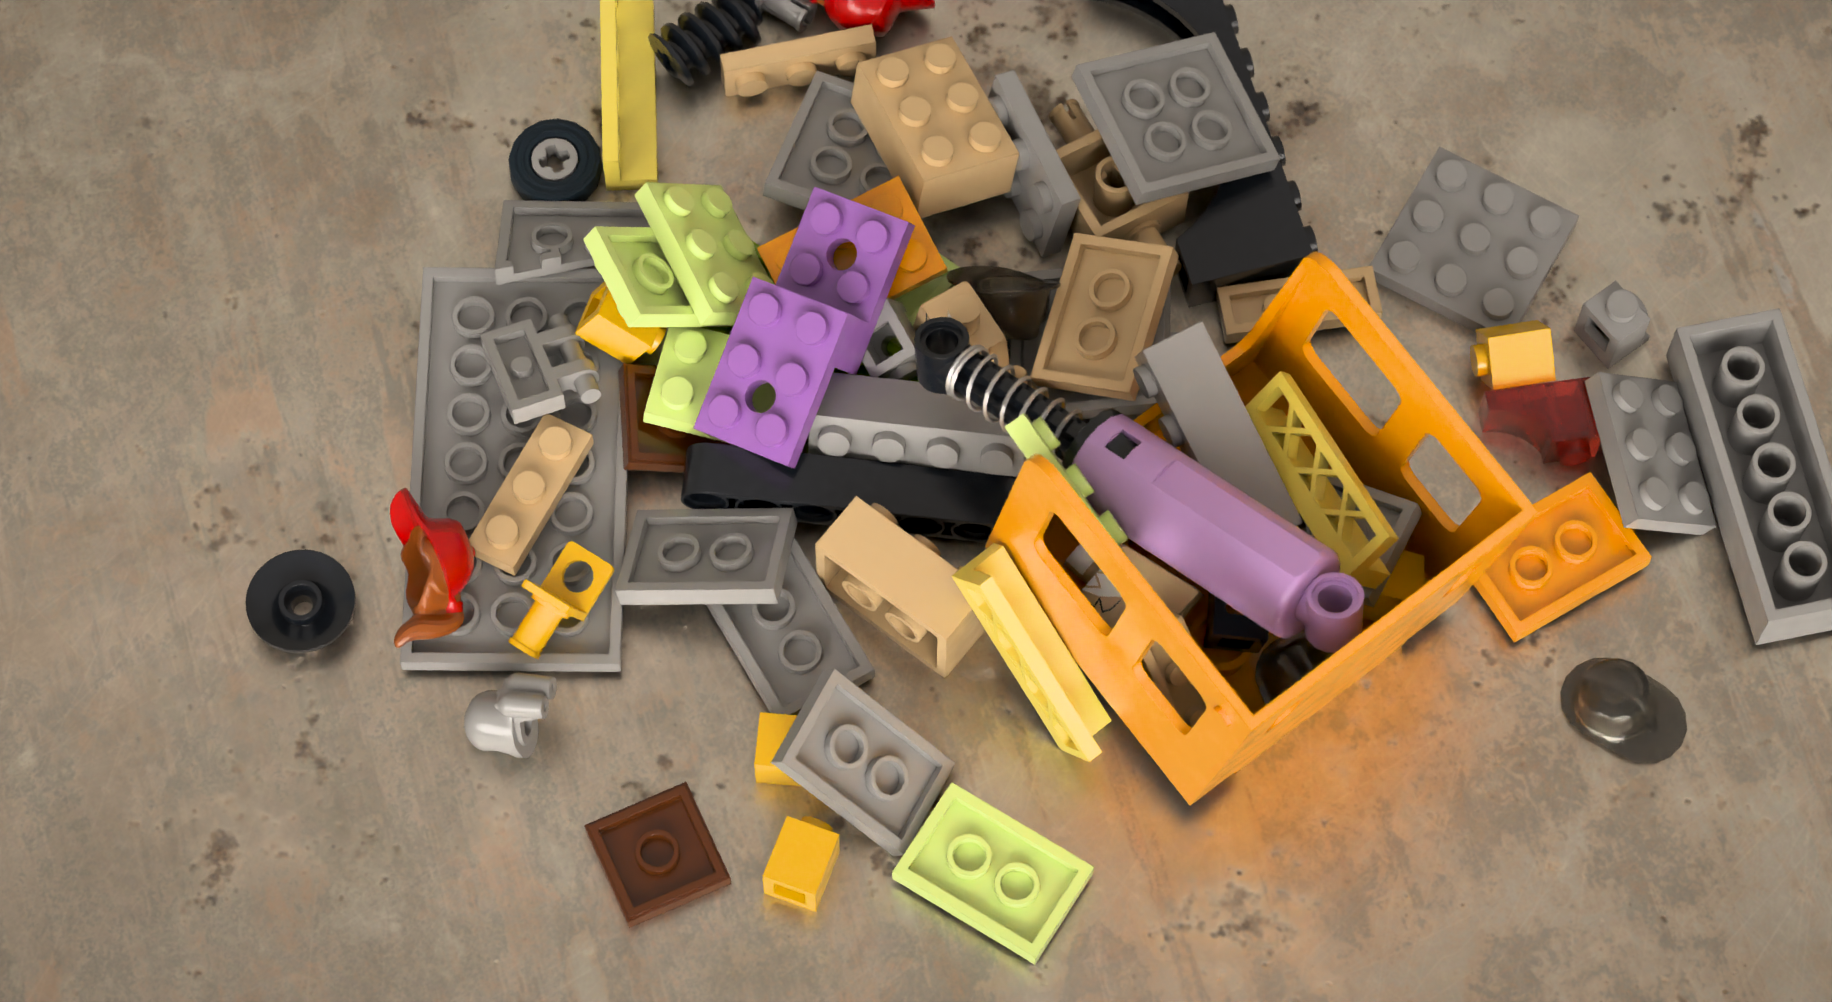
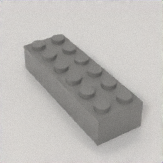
(1761, 468)

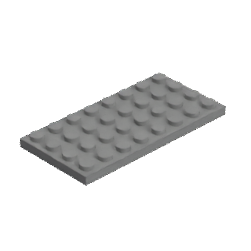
(470, 444)

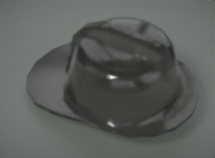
(1010, 296)
(1285, 664)
(1624, 709)

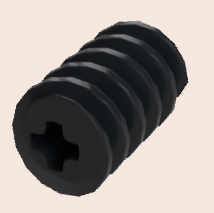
(705, 36)

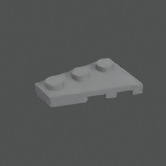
(549, 235)

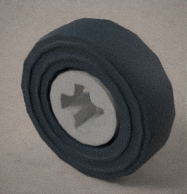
(570, 144)

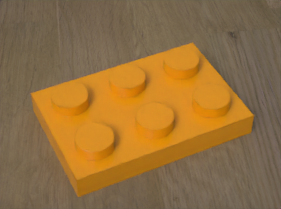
(921, 258)
(1561, 558)

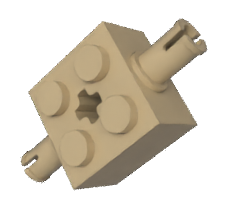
(1105, 201)

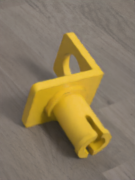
(556, 601)

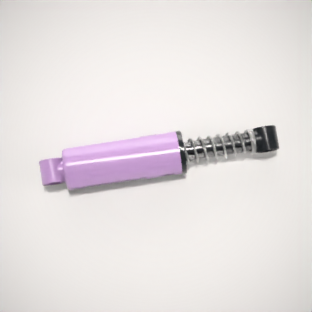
(1164, 499)

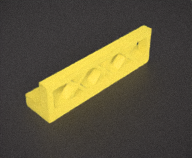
(628, 94)
(1307, 482)
(1033, 651)

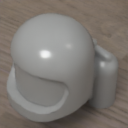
(509, 716)

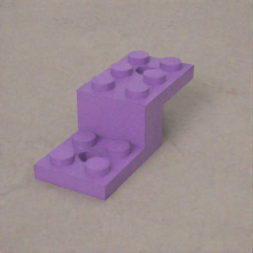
(804, 327)

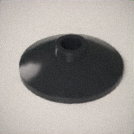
(295, 579)

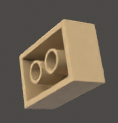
(934, 126)
(897, 585)

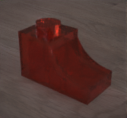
(1548, 416)

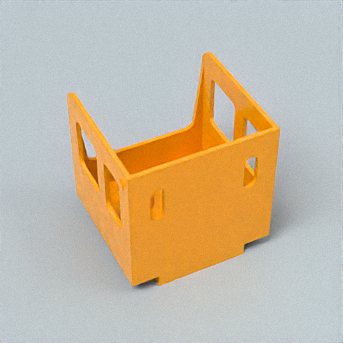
(1049, 520)

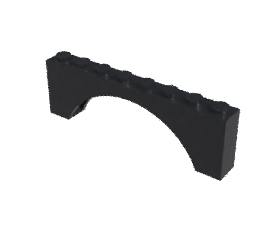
(1253, 221)

